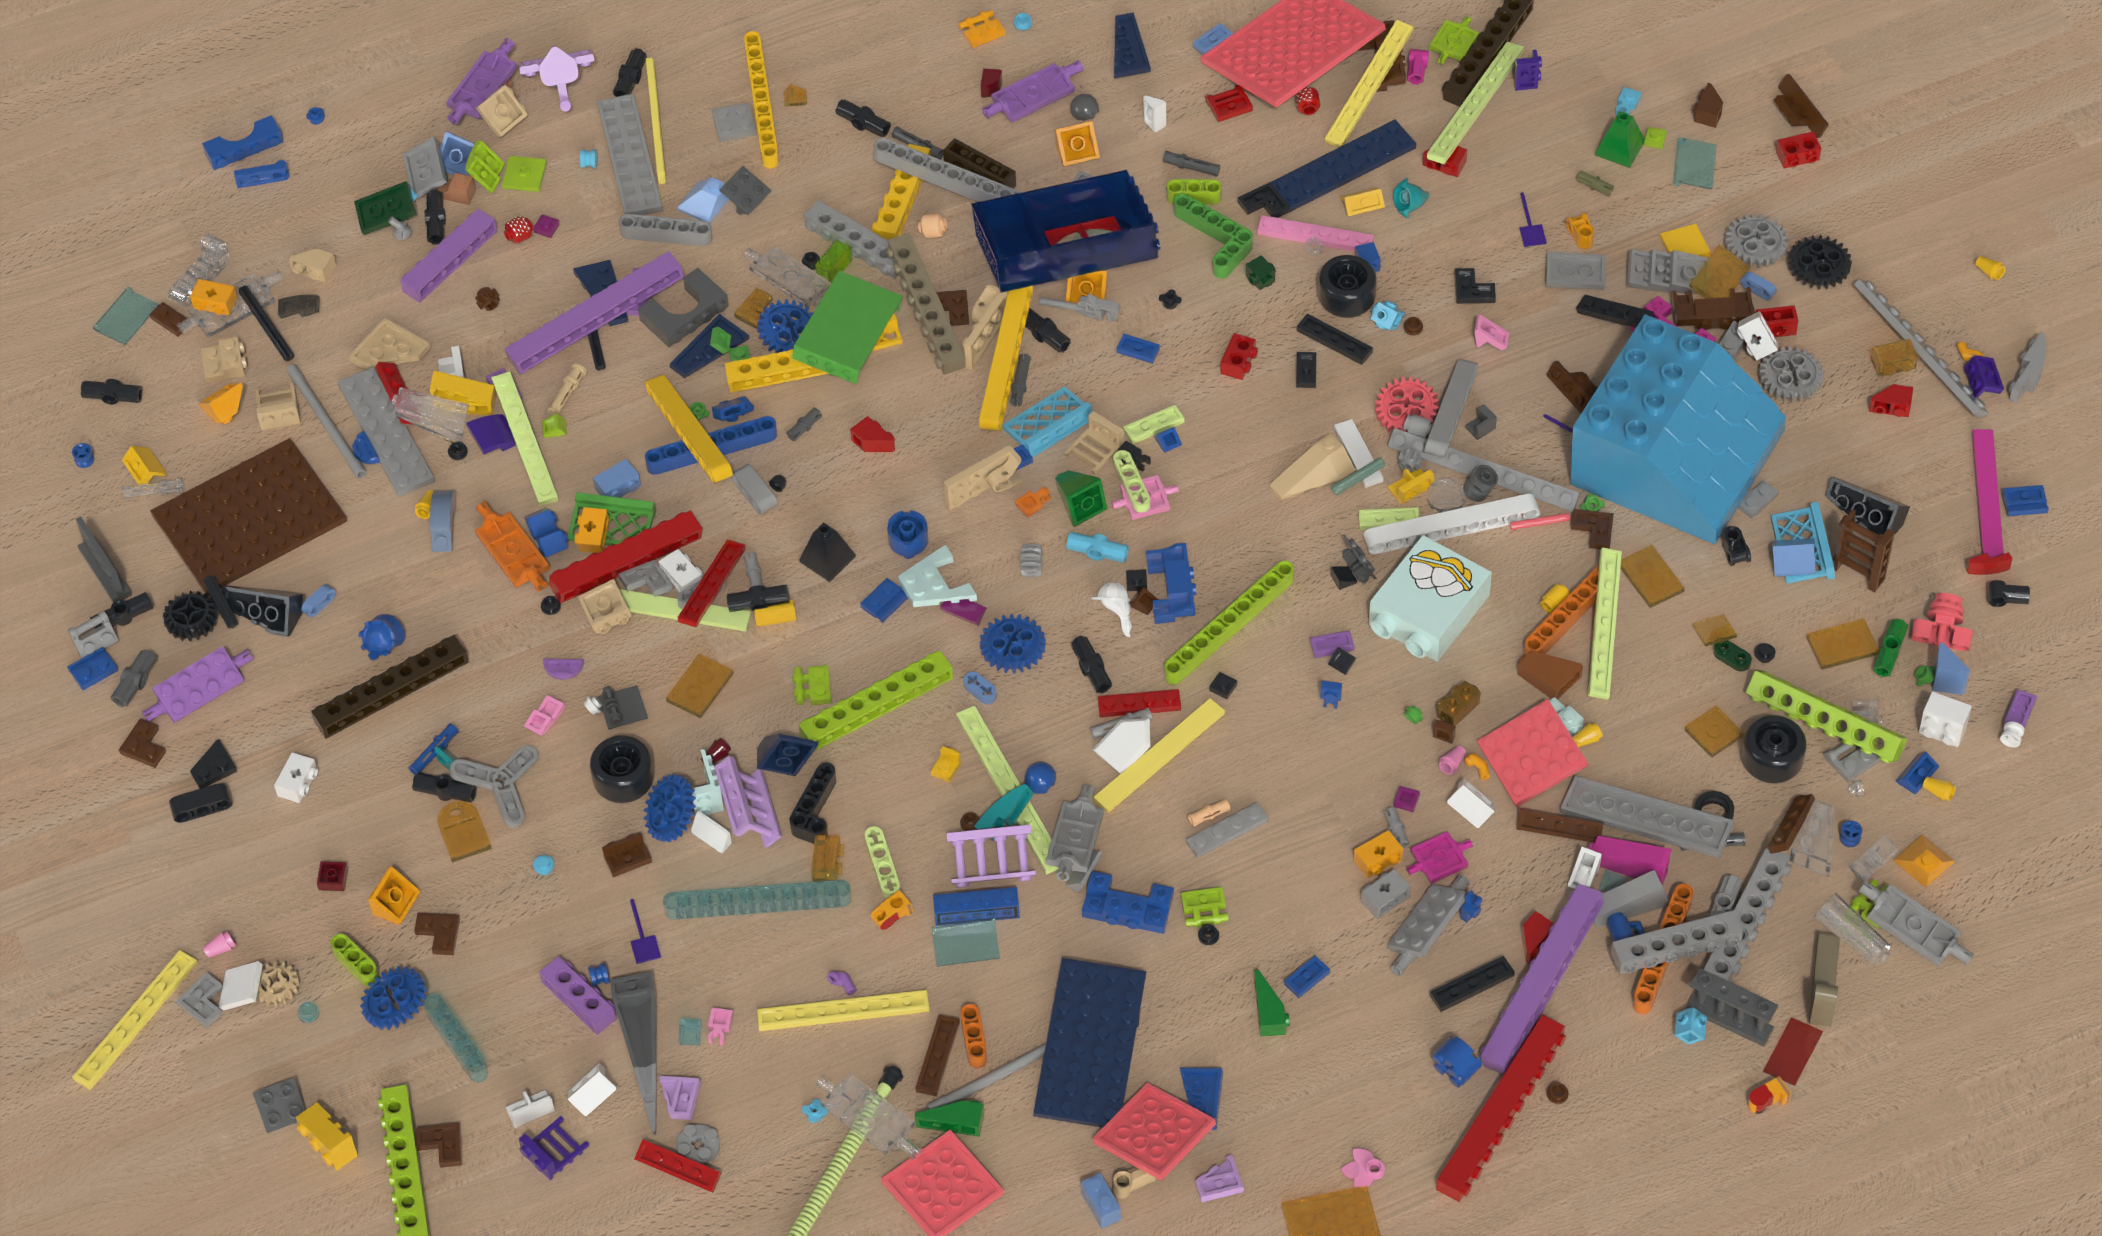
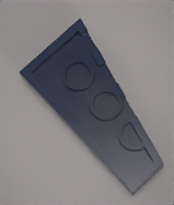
(1129, 48)
(596, 278)
(701, 353)

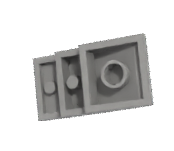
(1663, 270)

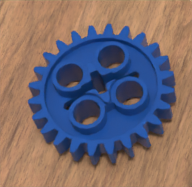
(773, 332)
(1012, 643)
(669, 808)
(380, 1005)

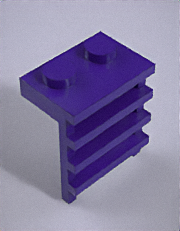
(542, 1158)

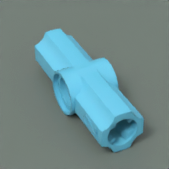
(1097, 547)

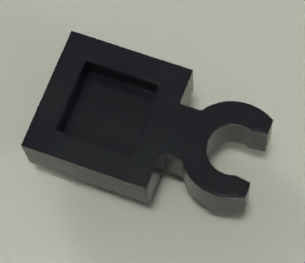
(1136, 454)

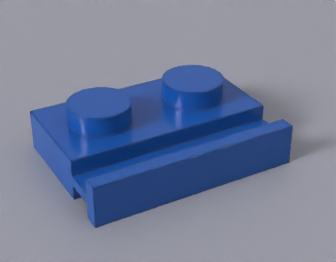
(2025, 500)
(884, 600)
(92, 668)

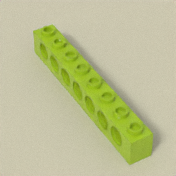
(870, 709)
(1893, 742)
(393, 1099)

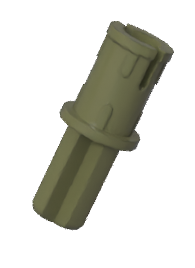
(1595, 183)

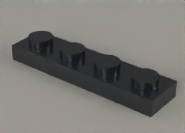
(1612, 311)
(1334, 339)
(1472, 983)

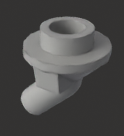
(401, 230)

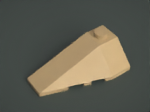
(1318, 466)

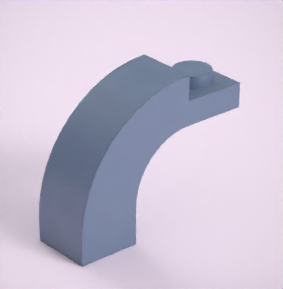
(441, 514)

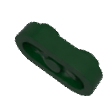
(1731, 655)

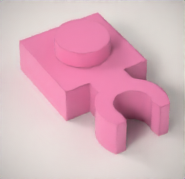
(719, 1022)

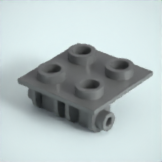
(745, 191)
(1357, 561)
(622, 706)
(279, 1104)

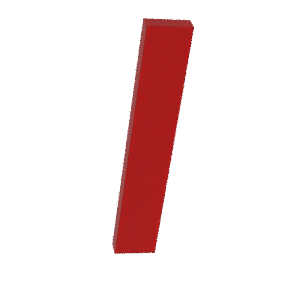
(711, 583)

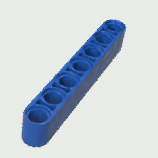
(727, 440)

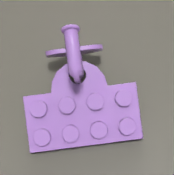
(558, 69)

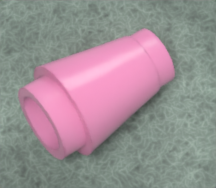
(1452, 760)
(220, 944)

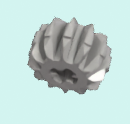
(1031, 560)

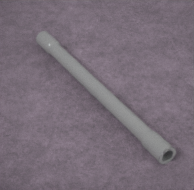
(298, 379)
(989, 1078)

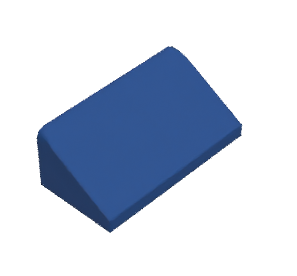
(1917, 771)

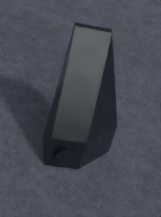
(1872, 509)
(270, 609)

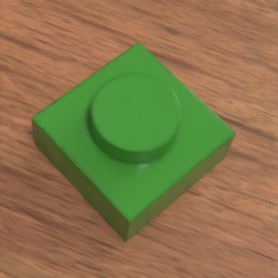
(720, 340)
(739, 353)

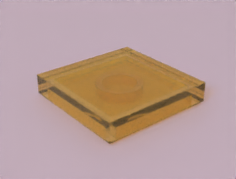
(1714, 731)

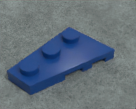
(1203, 1089)

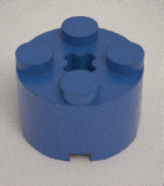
(907, 533)
(1456, 1060)

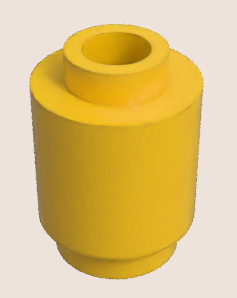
(1554, 597)

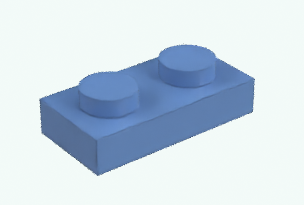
(1211, 38)

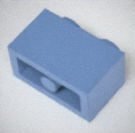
(617, 480)
(1100, 1200)

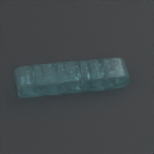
(457, 1046)

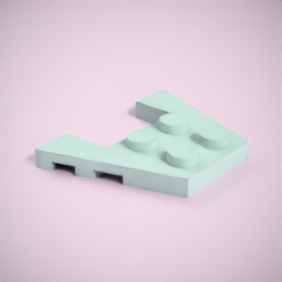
(927, 587)

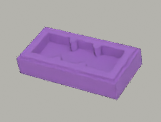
(1328, 644)
(2021, 708)

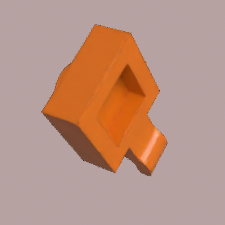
(1031, 502)

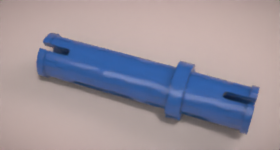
(449, 732)

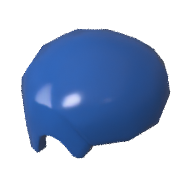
(1040, 777)

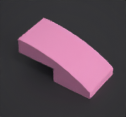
(545, 716)

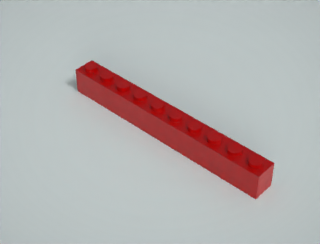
(1500, 1108)

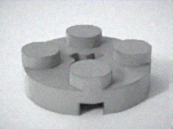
(698, 1133)

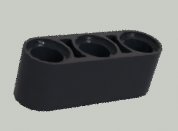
(200, 803)

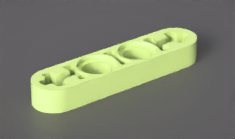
(1134, 480)
(879, 863)

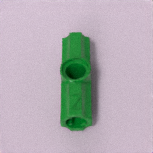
(1894, 640)

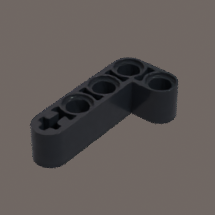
(816, 801)

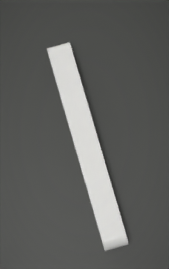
(1451, 523)

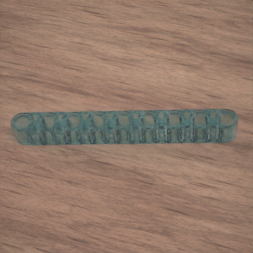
(747, 895)

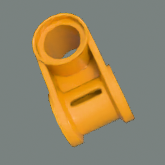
(1581, 230)

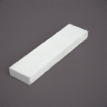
(1356, 450)

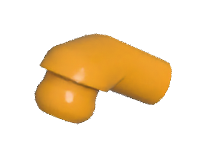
(1967, 353)
(1481, 764)

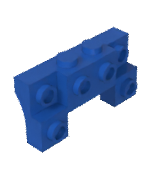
(1178, 575)
(1125, 908)

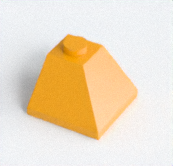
(223, 403)
(1924, 861)

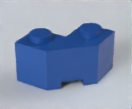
(544, 531)

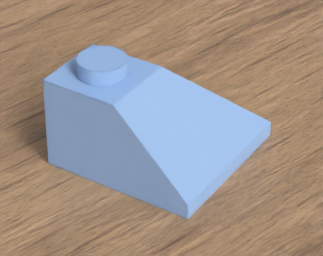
(704, 200)

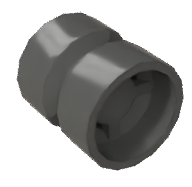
(1480, 483)

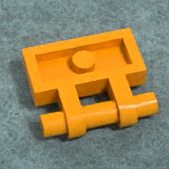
(982, 33)

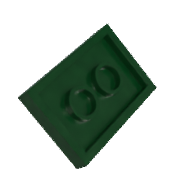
(377, 208)

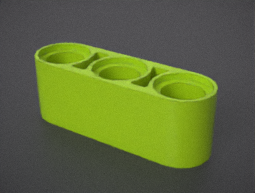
(1203, 190)
(350, 952)

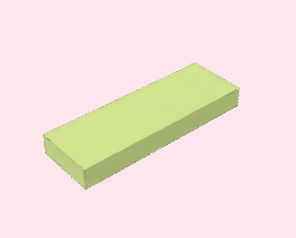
(1153, 424)
(1377, 517)

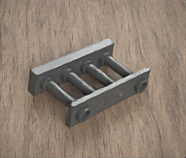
(1732, 1007)

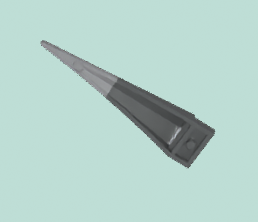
(636, 1010)

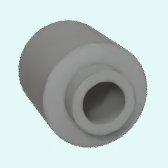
(1418, 425)

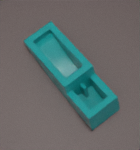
(1006, 809)

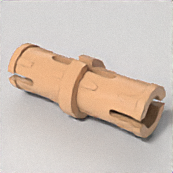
(1208, 812)

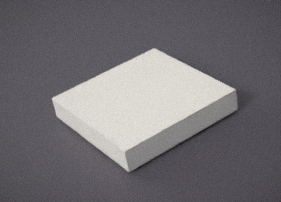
(240, 985)

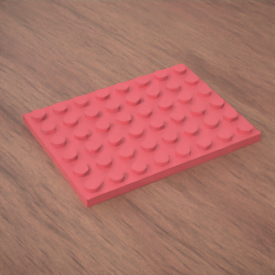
(1291, 46)

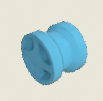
(588, 158)

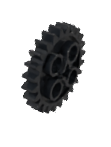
(1819, 262)

